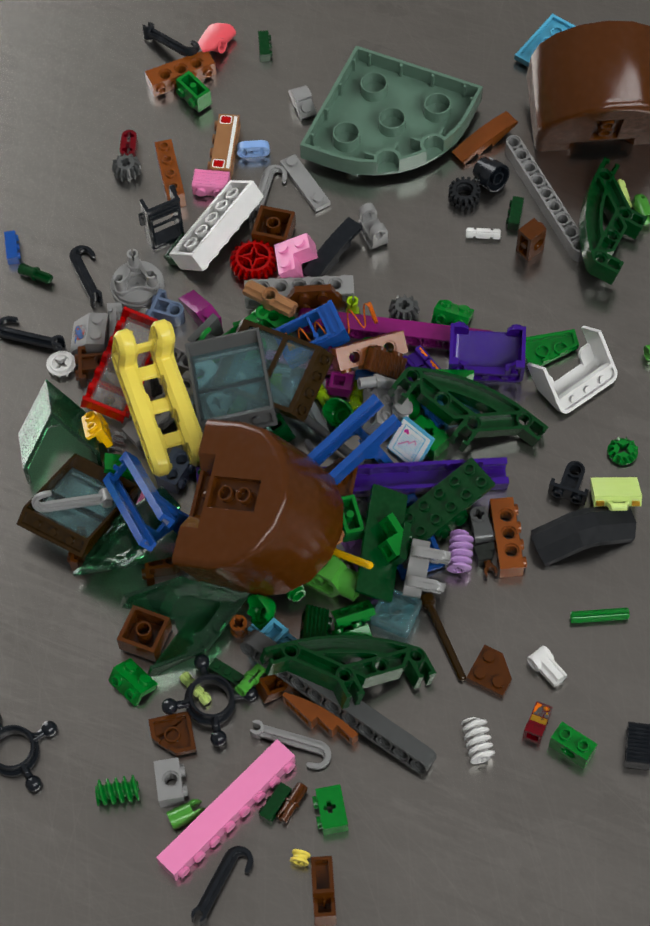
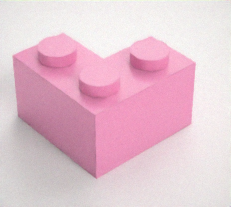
(293, 253)

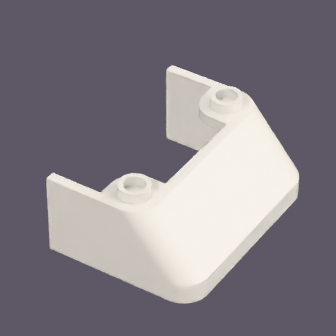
(582, 382)

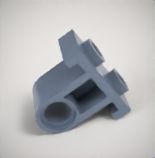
(164, 308)

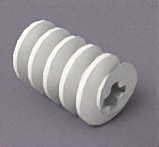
(477, 740)

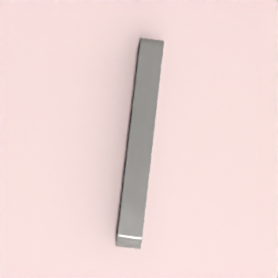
(544, 196)

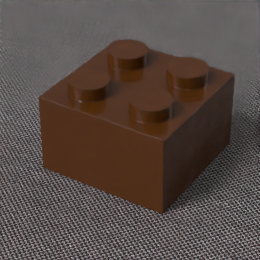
(273, 225)
(144, 633)

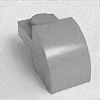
(302, 102)

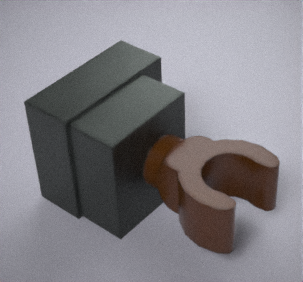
(484, 555)

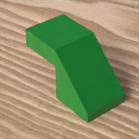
(391, 547)

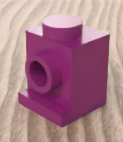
(340, 384)

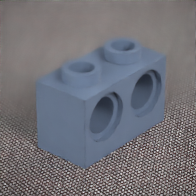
(179, 471)

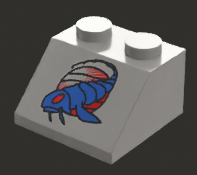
(91, 332)

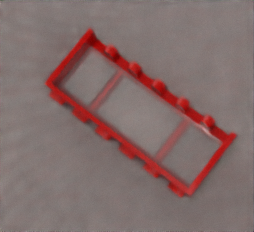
(104, 390)

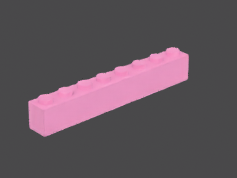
(226, 810)

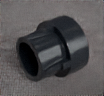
(491, 174)

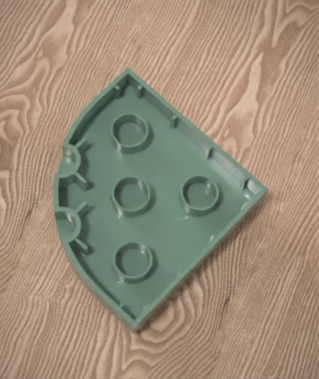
(388, 116)

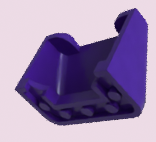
(488, 353)

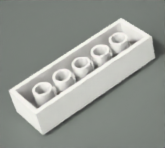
(216, 225)

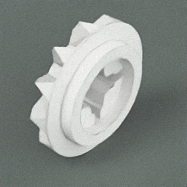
(60, 357)

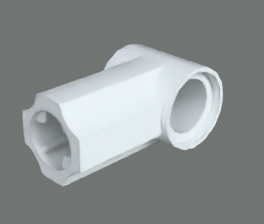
(543, 662)

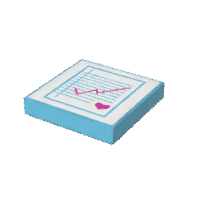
(410, 441)

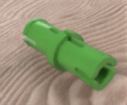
(244, 686)

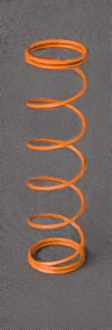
(370, 309)

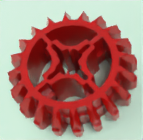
(243, 258)

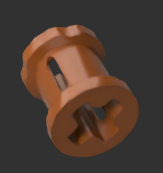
(240, 621)

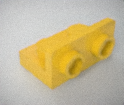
(96, 426)

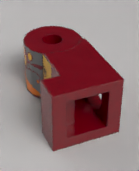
(537, 722)

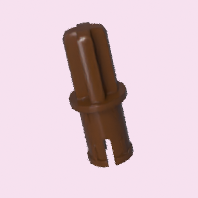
(291, 802)

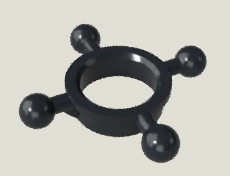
(217, 737)
(33, 782)

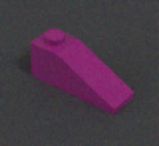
(198, 307)

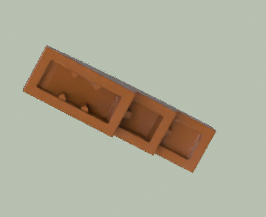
(485, 136)
(314, 714)

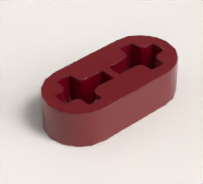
(132, 145)

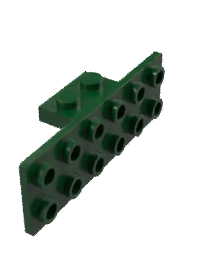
(446, 503)
(380, 579)

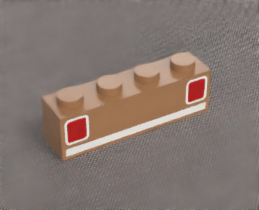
(225, 143)

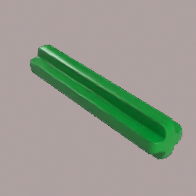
(599, 615)

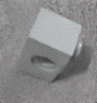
(170, 794)

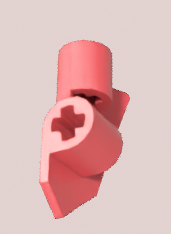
(216, 37)

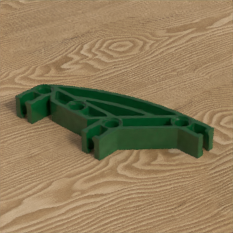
(599, 245)
(499, 413)
(366, 662)

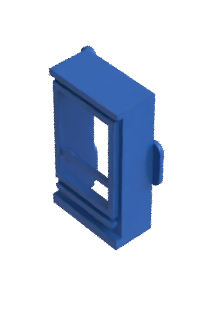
(331, 320)

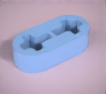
(254, 148)

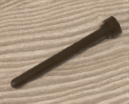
(428, 604)

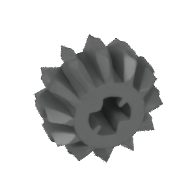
(126, 167)
(404, 308)

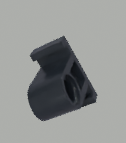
(570, 484)

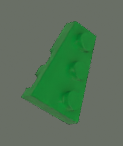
(549, 347)

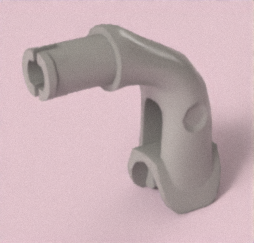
(380, 381)

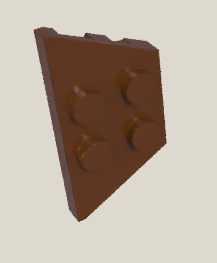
(315, 296)

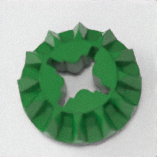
(622, 458)

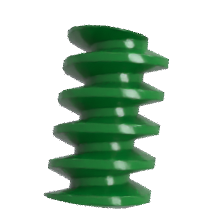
(117, 790)

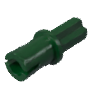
(35, 273)

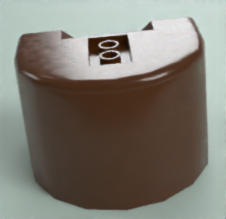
(591, 85)
(258, 513)

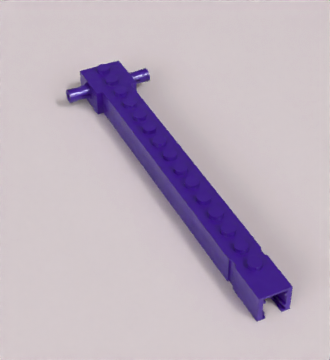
(420, 476)

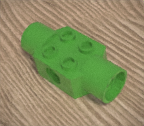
(335, 580)

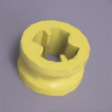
(300, 857)

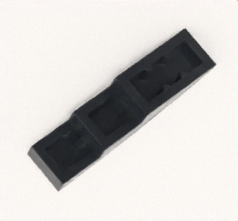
(332, 248)

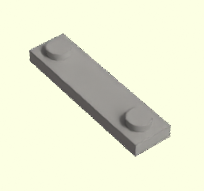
(305, 183)

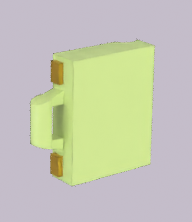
(615, 492)

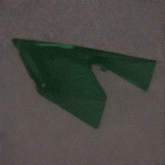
(51, 410)
(121, 549)
(198, 610)

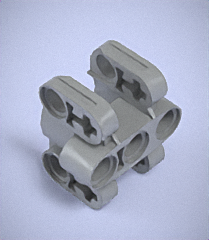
(417, 568)

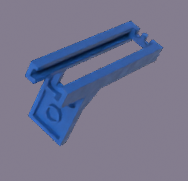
(369, 445)
(164, 510)

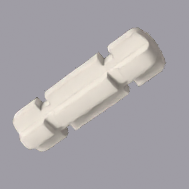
(483, 233)

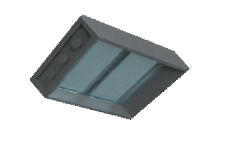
(231, 379)

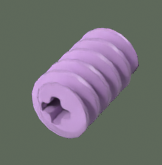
(460, 550)

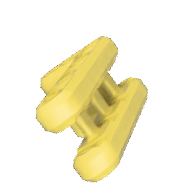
(176, 398)

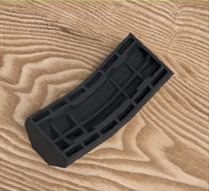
(582, 531)

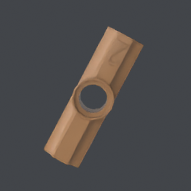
(278, 302)

